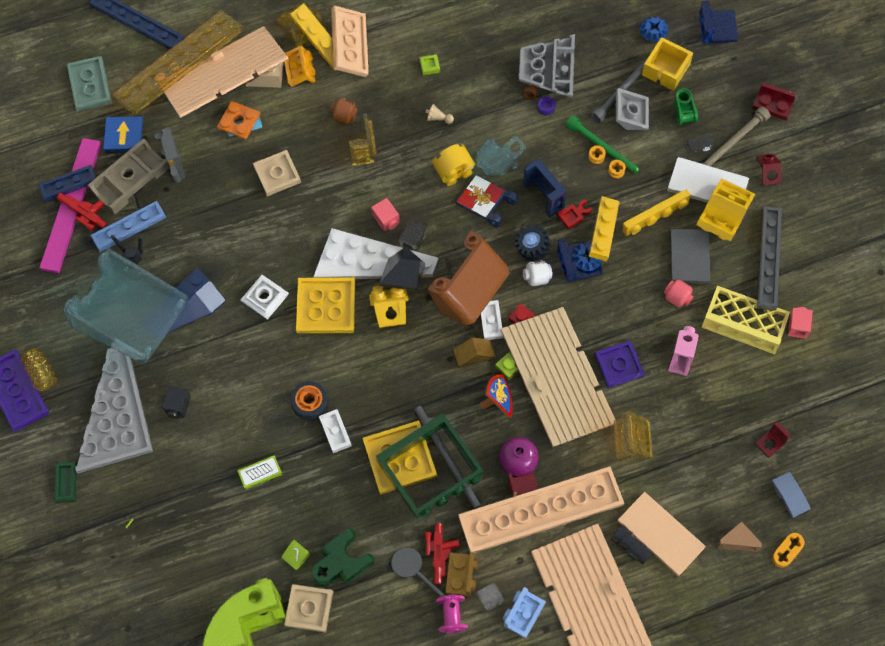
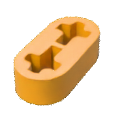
(784, 548)

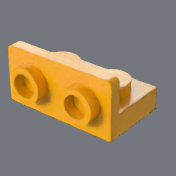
(299, 66)

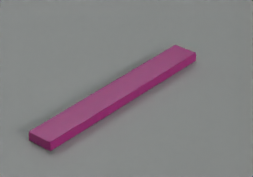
(65, 219)

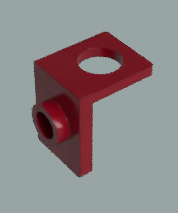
(769, 163)
(778, 435)
(522, 484)

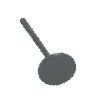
(408, 563)

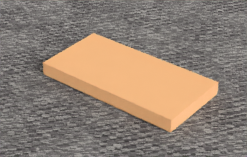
(349, 41)
(662, 534)

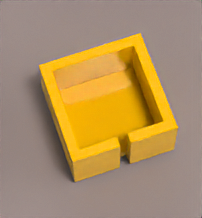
(667, 63)

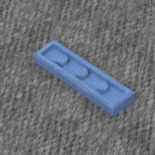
(128, 226)

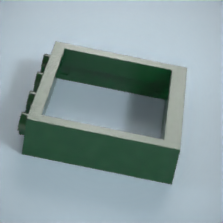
(414, 439)

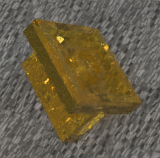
(632, 436)

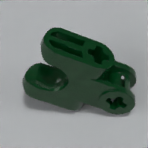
(338, 564)

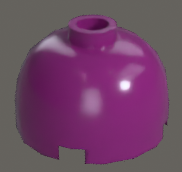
(518, 464)

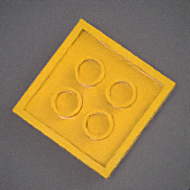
(325, 305)
(409, 467)

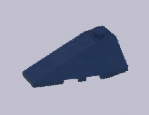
(202, 298)

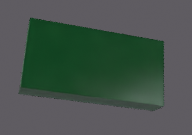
(65, 482)

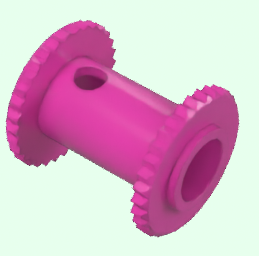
(451, 615)

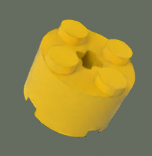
(453, 164)

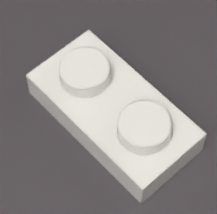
(491, 321)
(335, 431)

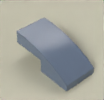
(791, 494)

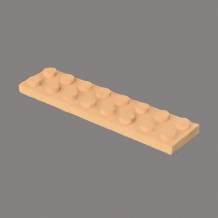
(540, 510)

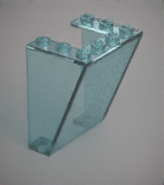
(126, 308)

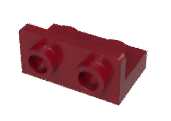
(775, 100)

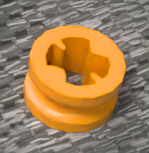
(601, 151)
(621, 166)

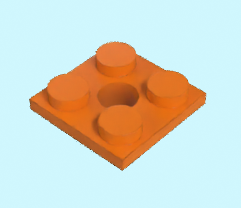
(234, 112)

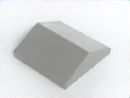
(632, 110)

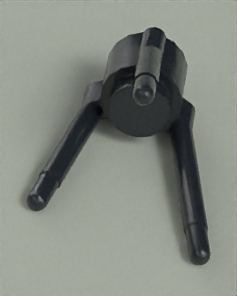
(132, 254)

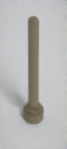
(761, 115)

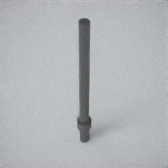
(448, 458)

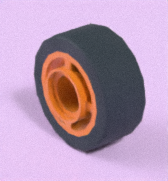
(309, 390)

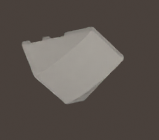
(549, 65)

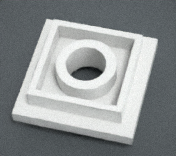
(266, 306)

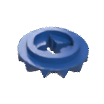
(653, 35)
(582, 262)

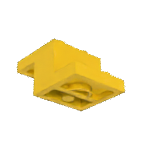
(725, 209)

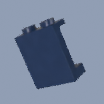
(538, 174)

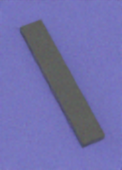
(769, 258)

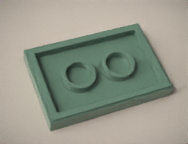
(89, 83)

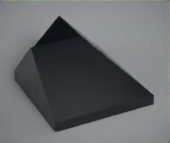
(403, 271)

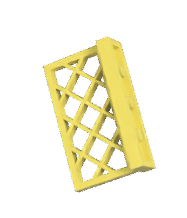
(742, 331)

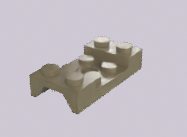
(115, 189)

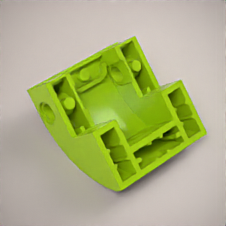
(242, 615)

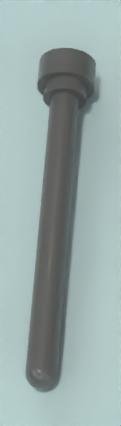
(599, 113)

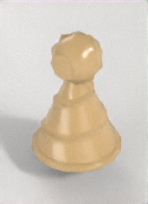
(435, 114)

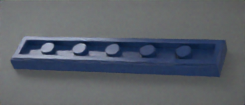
(138, 22)

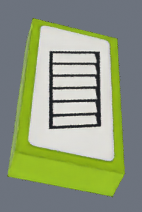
(259, 472)

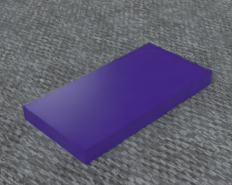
(18, 397)

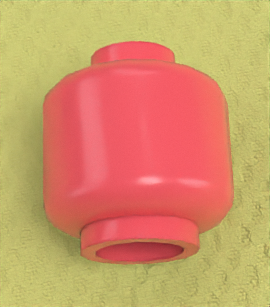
(678, 293)

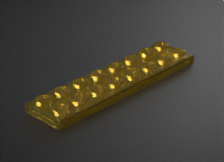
(178, 62)

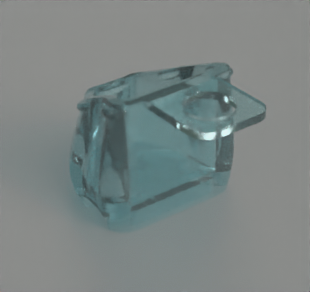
(498, 160)

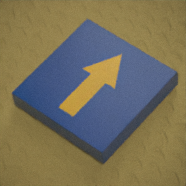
(122, 133)

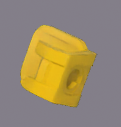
(382, 299)

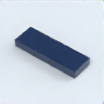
(67, 183)

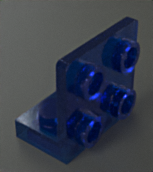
(717, 25)
(569, 267)

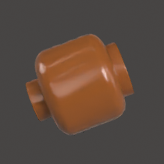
(344, 110)

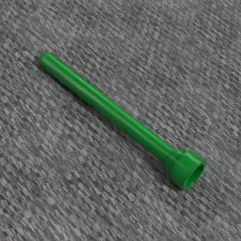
(575, 125)

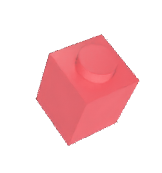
(385, 215)
(800, 322)

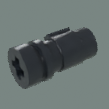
(634, 547)

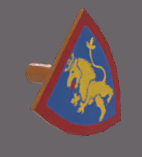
(498, 394)

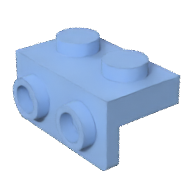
(524, 613)

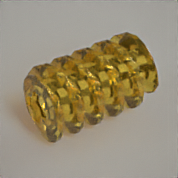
(38, 370)

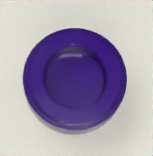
(546, 106)

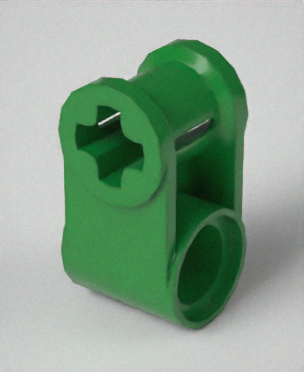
(686, 109)

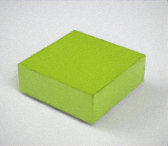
(429, 64)

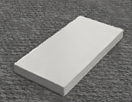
(700, 179)

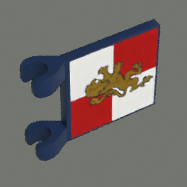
(483, 197)

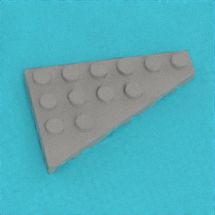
(117, 418)

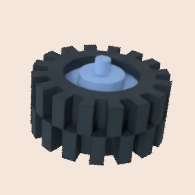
(532, 242)

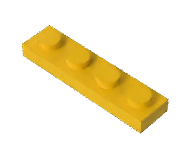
(314, 32)
(660, 210)
(604, 229)

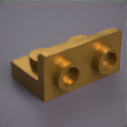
(460, 574)

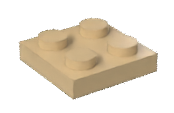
(277, 173)
(309, 608)

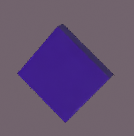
(619, 364)

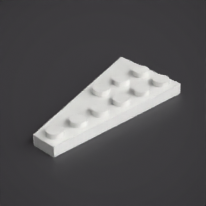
(361, 257)

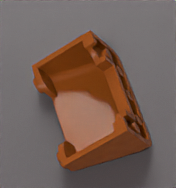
(472, 285)

